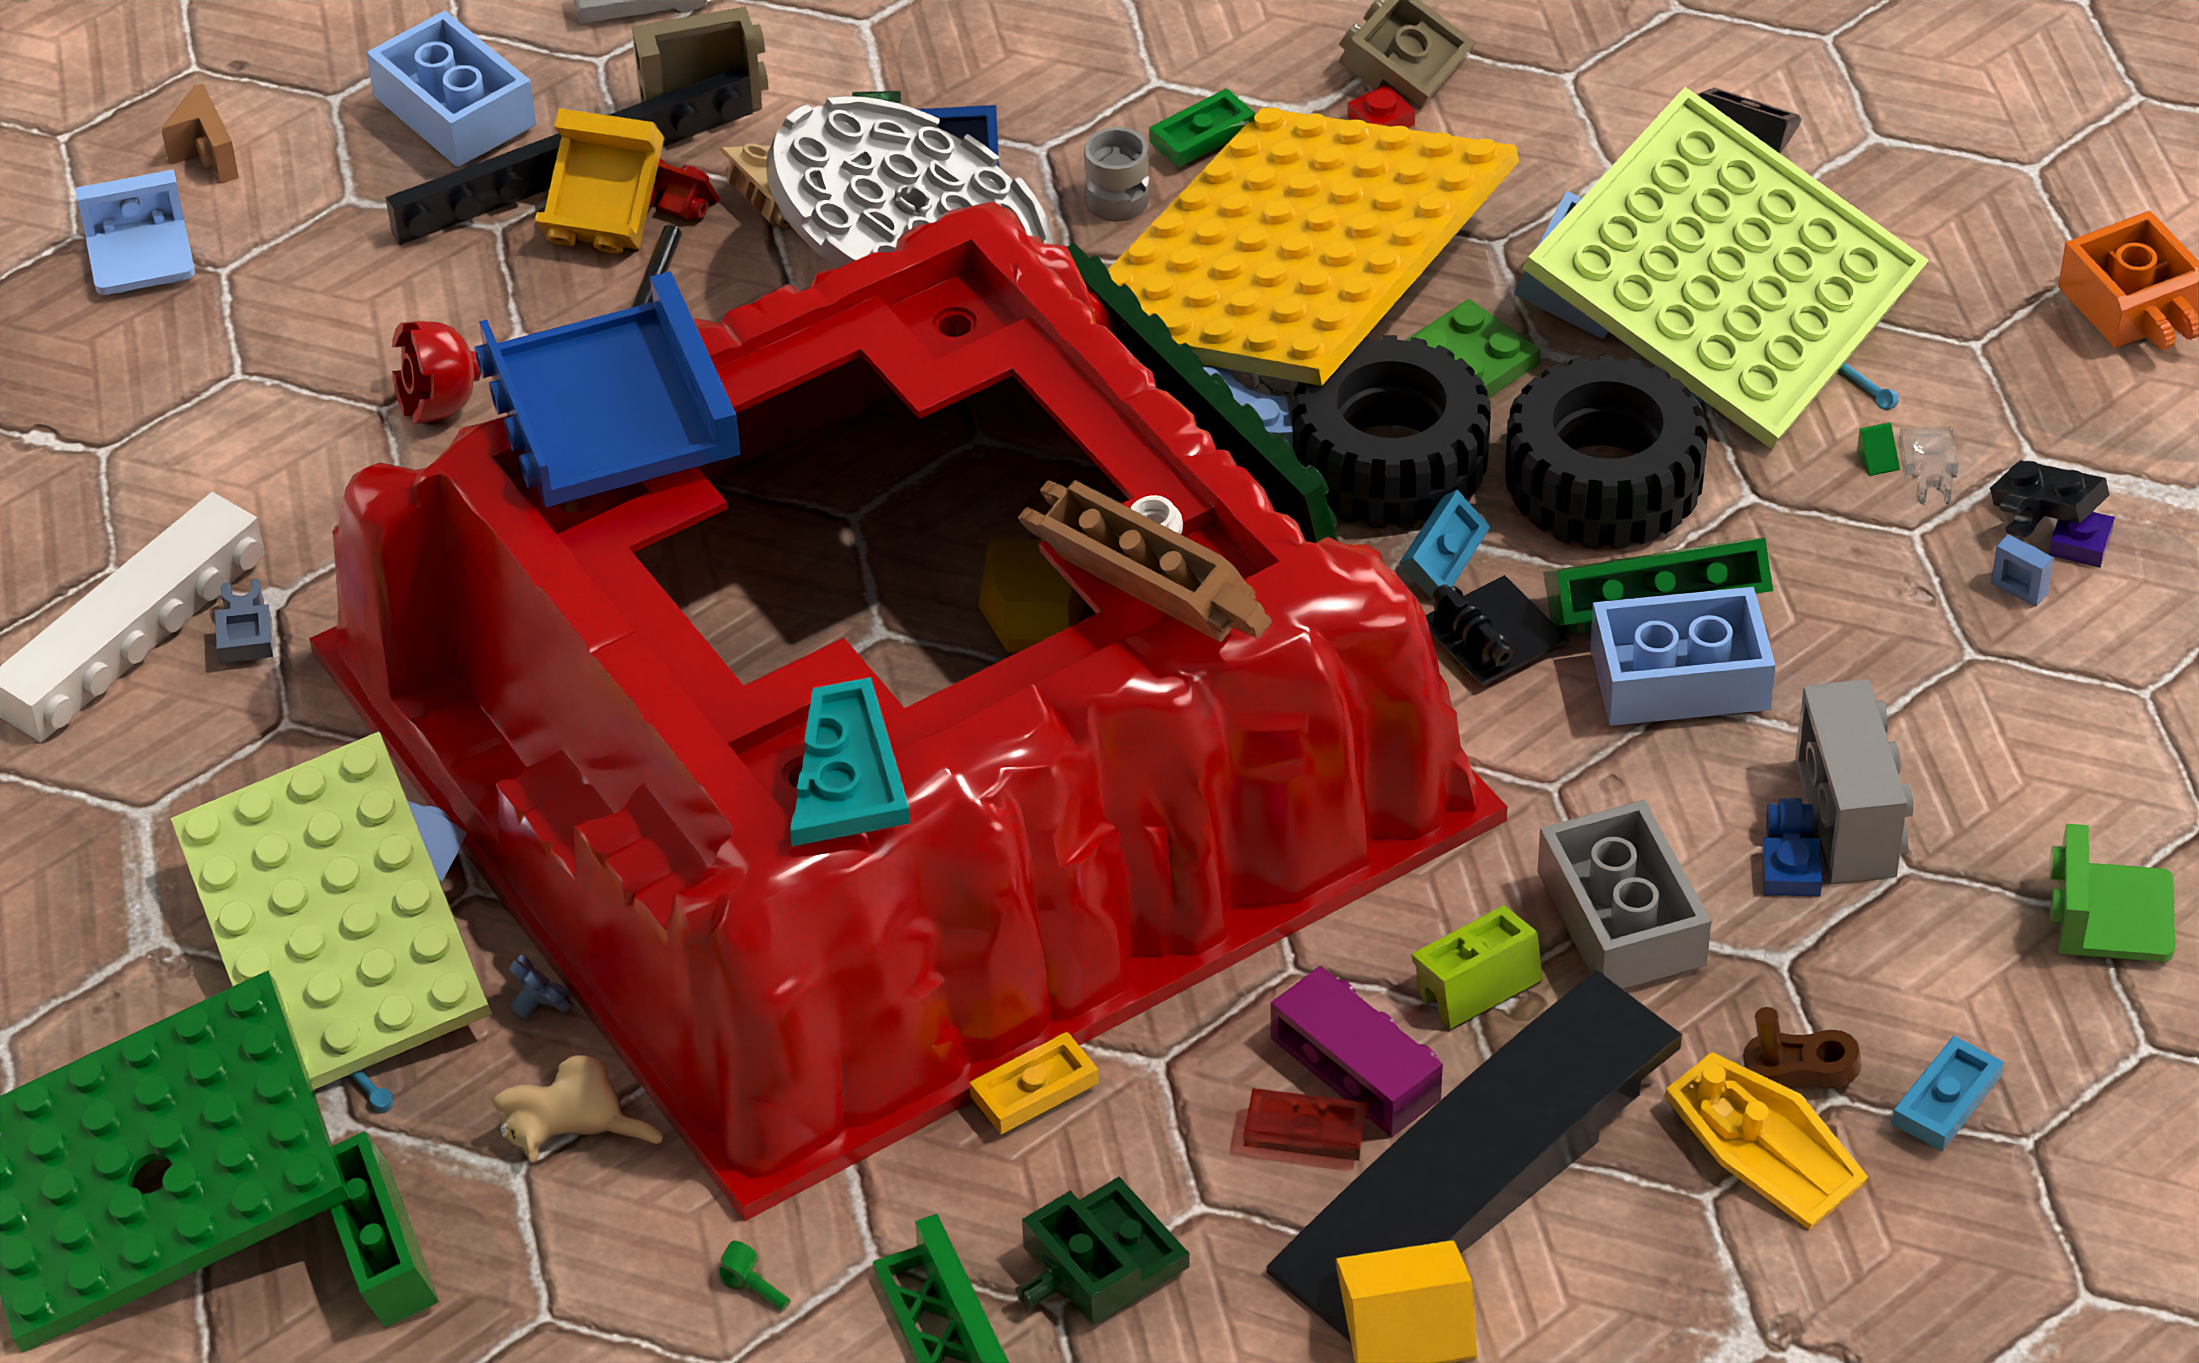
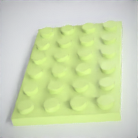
(339, 903)

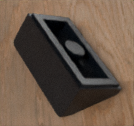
(1762, 120)

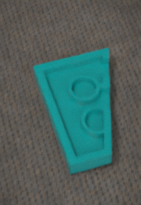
(847, 767)

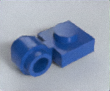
(1791, 862)

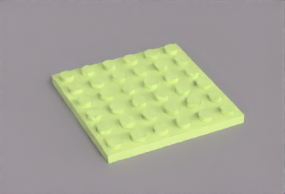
(1726, 266)

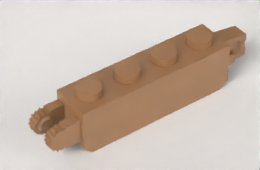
(1147, 560)

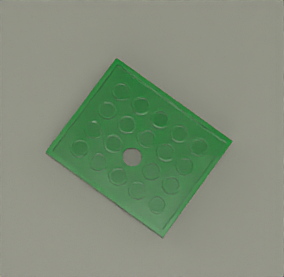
(203, 1089)

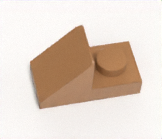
(199, 132)

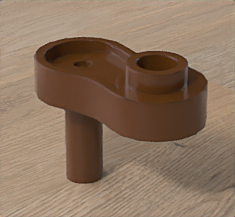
(1813, 1059)

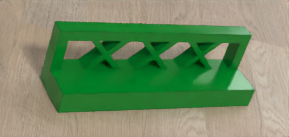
(955, 1300)

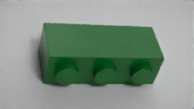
(380, 1235)

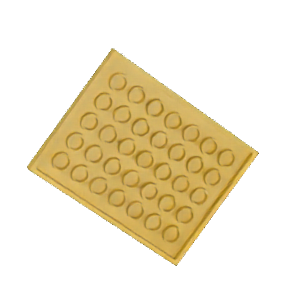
(1305, 238)

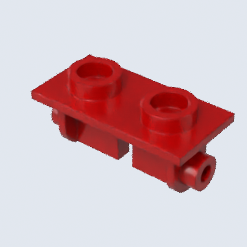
(683, 191)

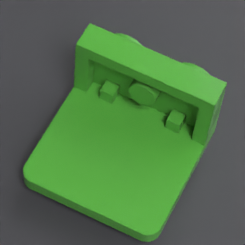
(2110, 906)

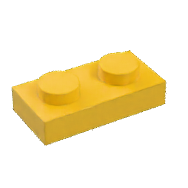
(1034, 1082)

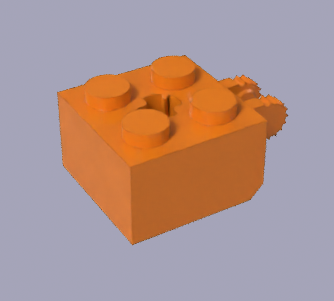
(2133, 282)

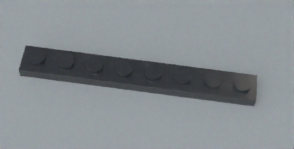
(531, 167)

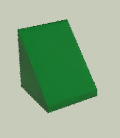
(1878, 449)

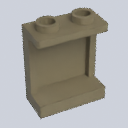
(696, 48)

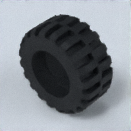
(1401, 386)
(1603, 497)

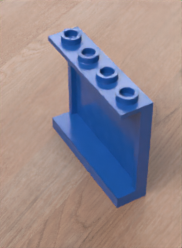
(610, 398)

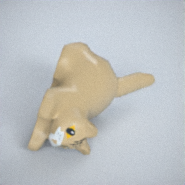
(575, 1103)

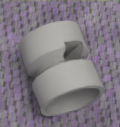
(1116, 173)

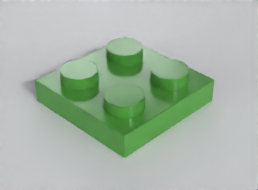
(1484, 343)

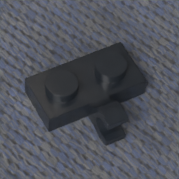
(2048, 491)

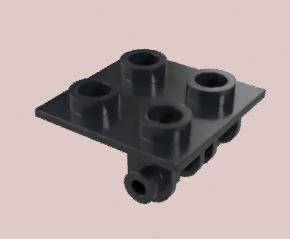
(1491, 628)

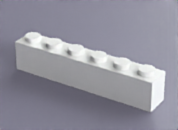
(127, 615)

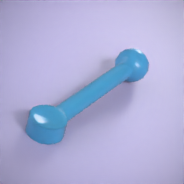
(1884, 397)
(380, 1098)

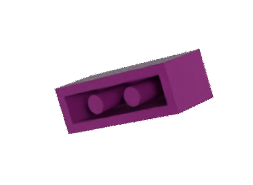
(1356, 1050)

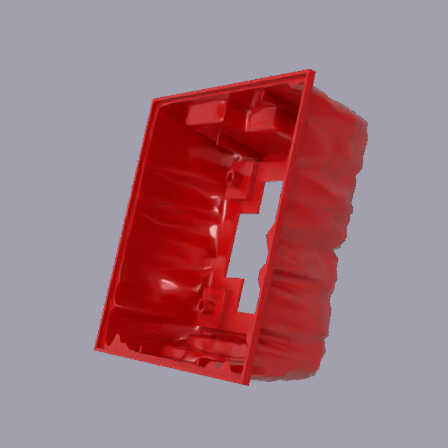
(1076, 813)

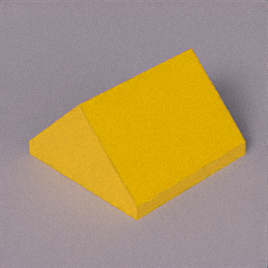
(1409, 1305)

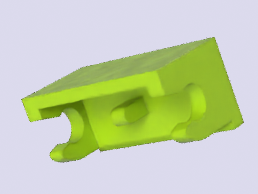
(1478, 965)

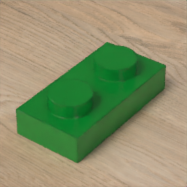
(1200, 127)

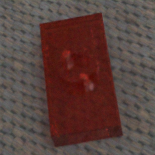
(1305, 1124)

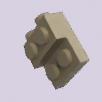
(1404, 47)

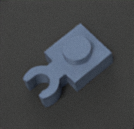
(243, 625)

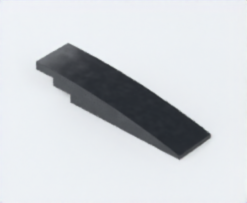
(1487, 1140)

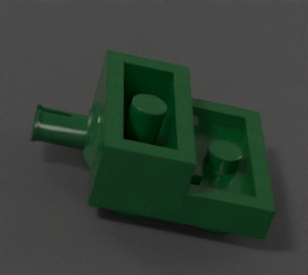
(1099, 1251)

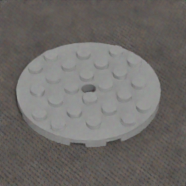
(874, 169)

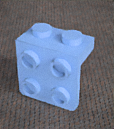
(135, 232)

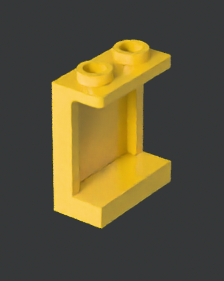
(601, 181)

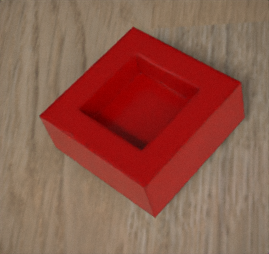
(1382, 107)

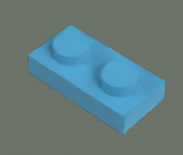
(1444, 543)
(1947, 1093)

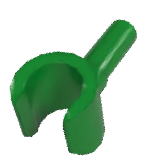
(737, 1272)

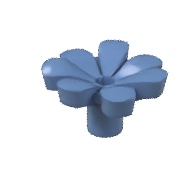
(536, 990)

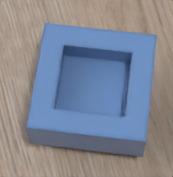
(2022, 570)

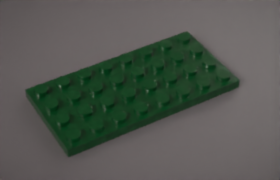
(1232, 427)

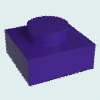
(2083, 541)

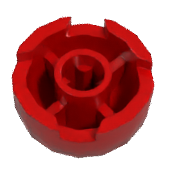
(434, 370)

